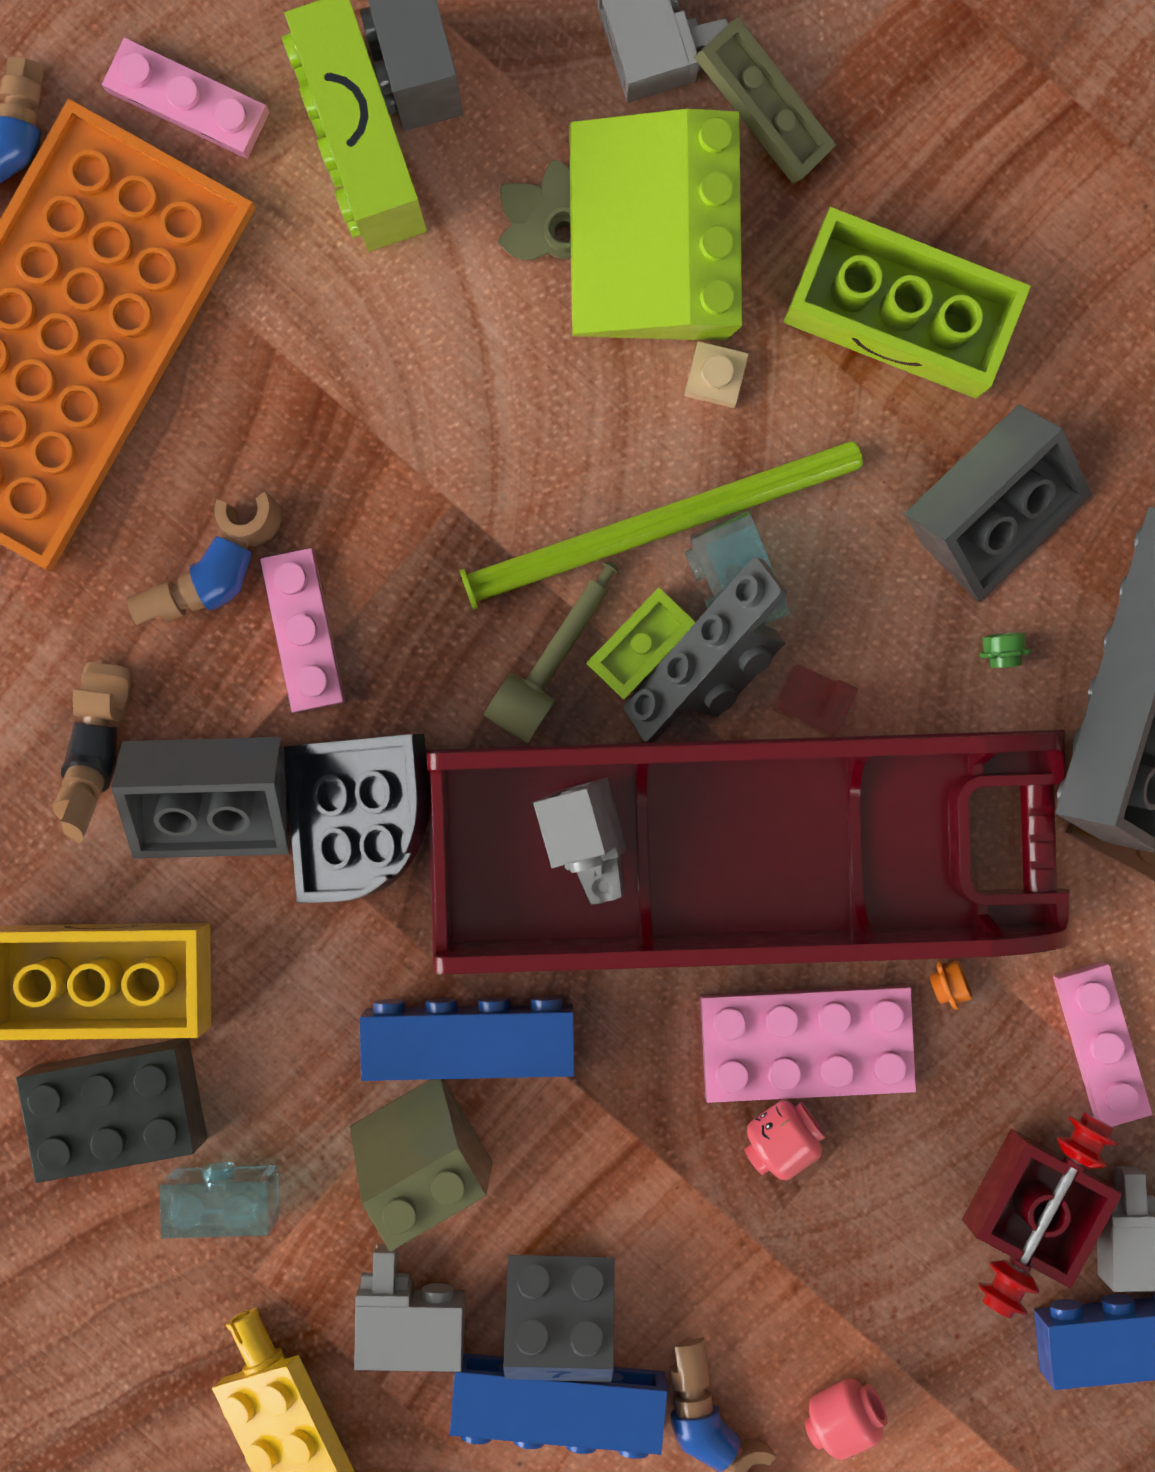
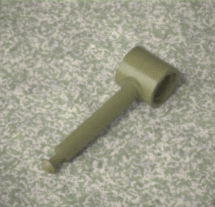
(522, 702)

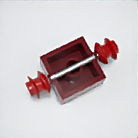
(1042, 1210)

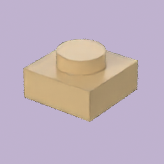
(716, 374)

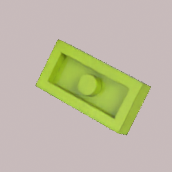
(641, 643)

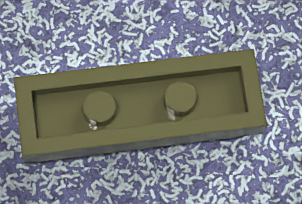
(765, 100)

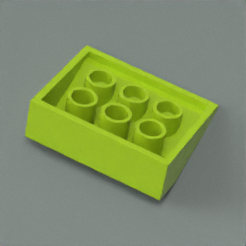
(656, 225)

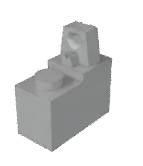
(653, 44)
(585, 836)
(1128, 1238)
(406, 1326)

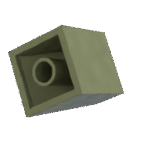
(418, 1162)

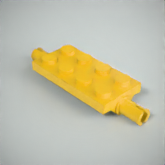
(276, 1407)

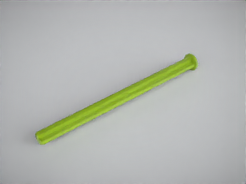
(661, 522)

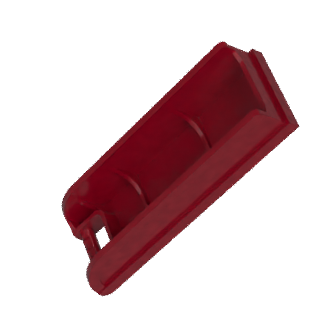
(745, 853)

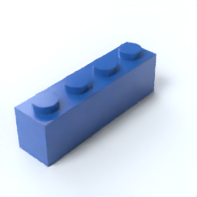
(467, 1040)
(1096, 1341)
(573, 1414)

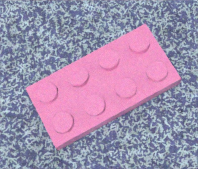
(807, 1043)

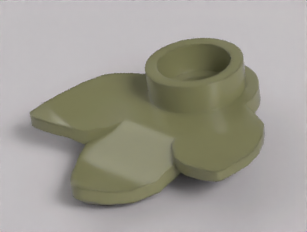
(537, 215)

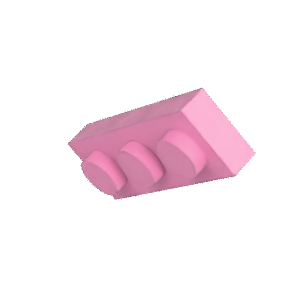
(185, 98)
(302, 630)
(1102, 1044)

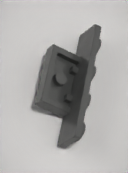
(714, 656)

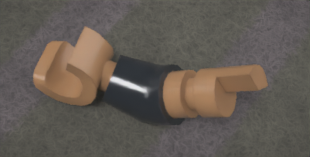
(92, 745)

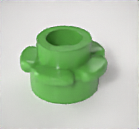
(1004, 649)

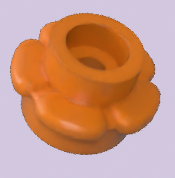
(951, 984)

